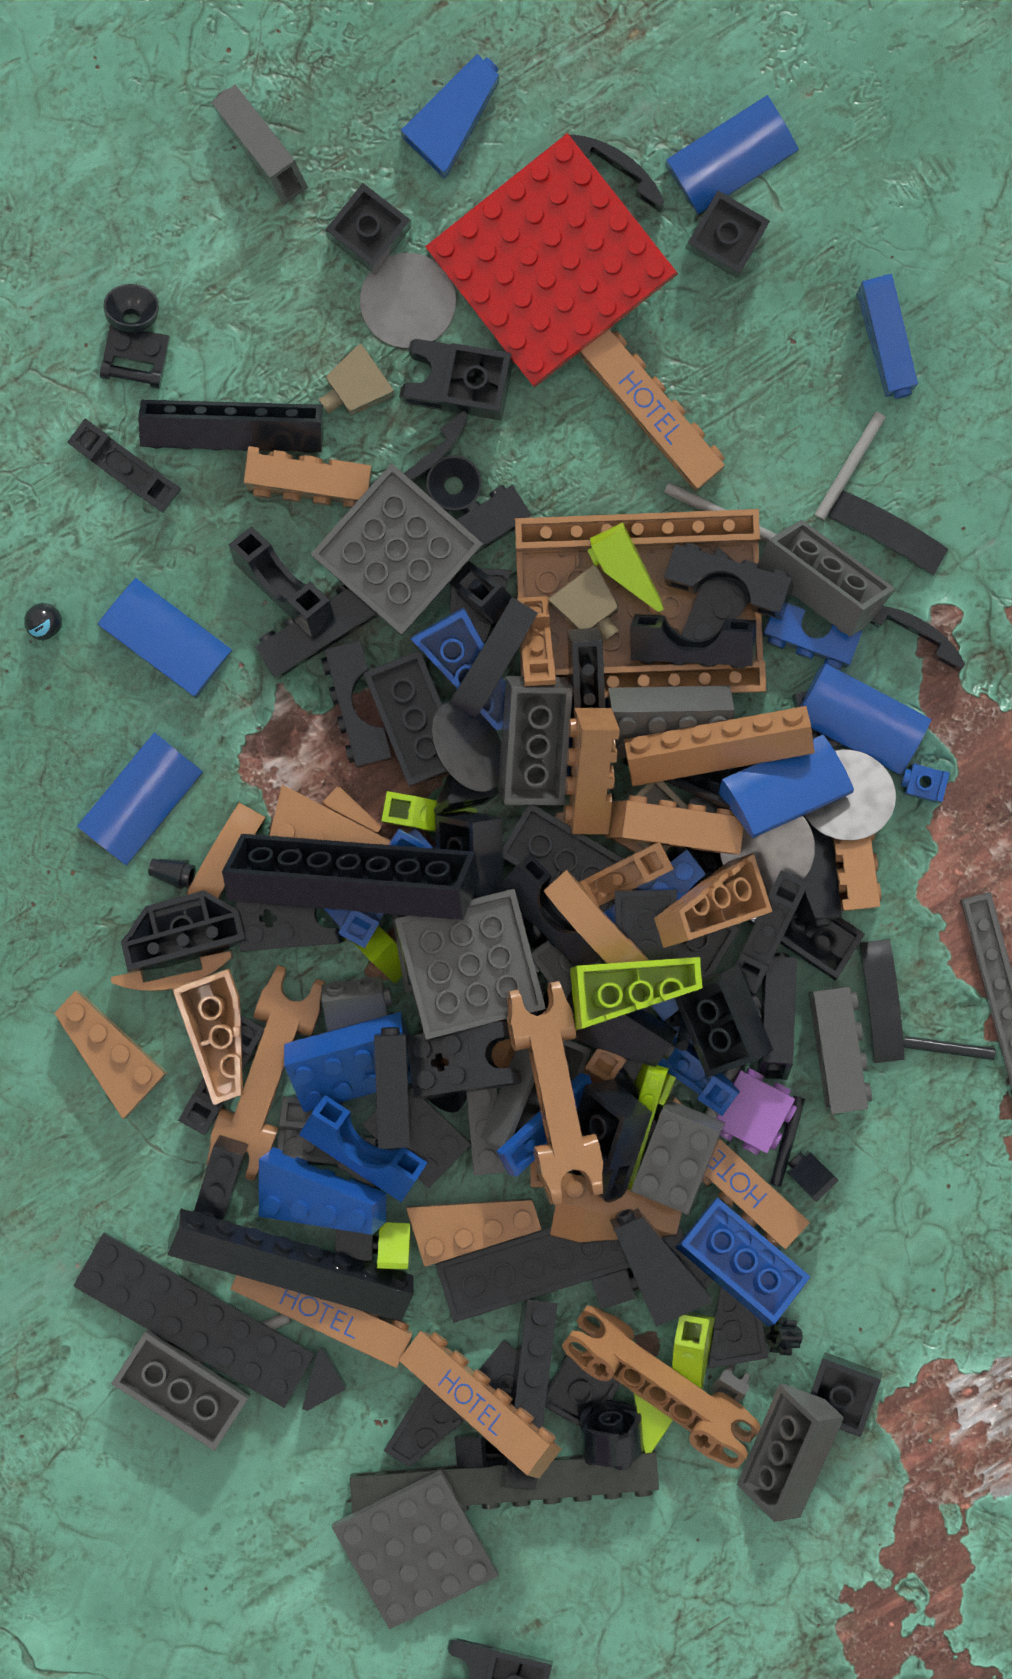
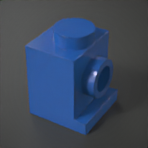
(937, 786)

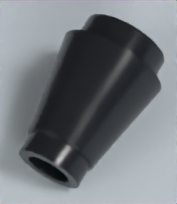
(173, 872)

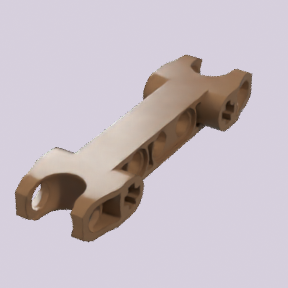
(284, 1022)
(565, 1145)
(707, 1417)

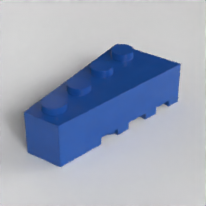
(453, 648)
(317, 1197)

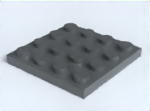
(396, 549)
(469, 965)
(415, 1549)

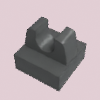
(731, 1385)

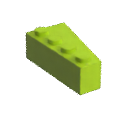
(621, 988)

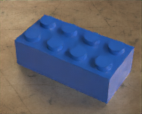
(337, 1062)

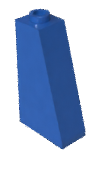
(450, 116)
(887, 335)

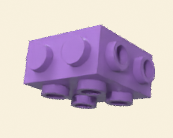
(757, 1112)

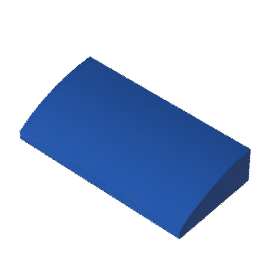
(732, 154)
(165, 637)
(864, 718)
(786, 788)
(140, 799)
(743, 1262)

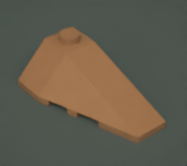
(214, 1028)
(588, 1217)

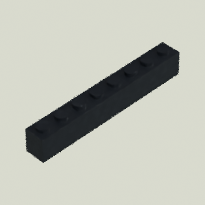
(290, 1264)

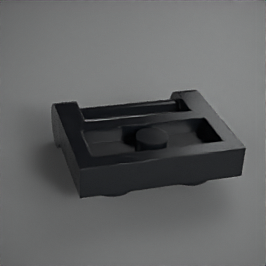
(137, 347)

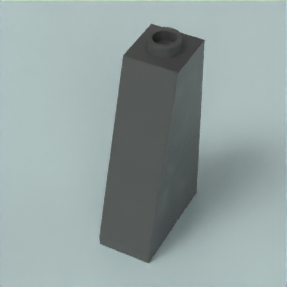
(260, 144)

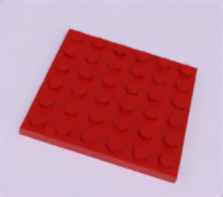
(551, 260)

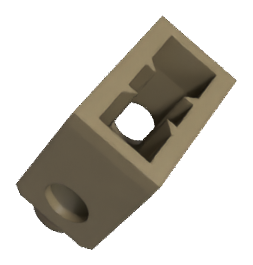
(356, 384)
(587, 603)

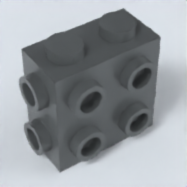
(355, 1001)

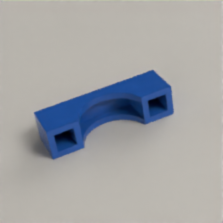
(388, 1169)

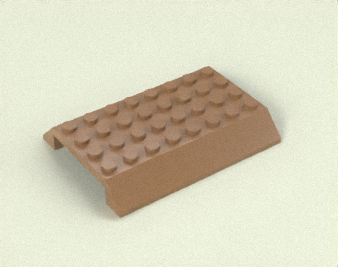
(556, 552)

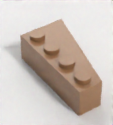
(305, 478)
(591, 772)
(304, 818)
(676, 826)
(857, 874)
(719, 901)
(112, 1056)
(461, 1228)

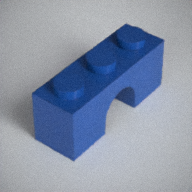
(835, 647)

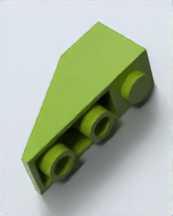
(411, 811)
(693, 1346)

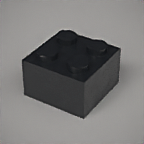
(368, 228)
(727, 234)
(848, 1389)

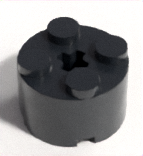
(611, 1435)

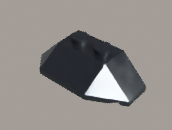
(181, 931)

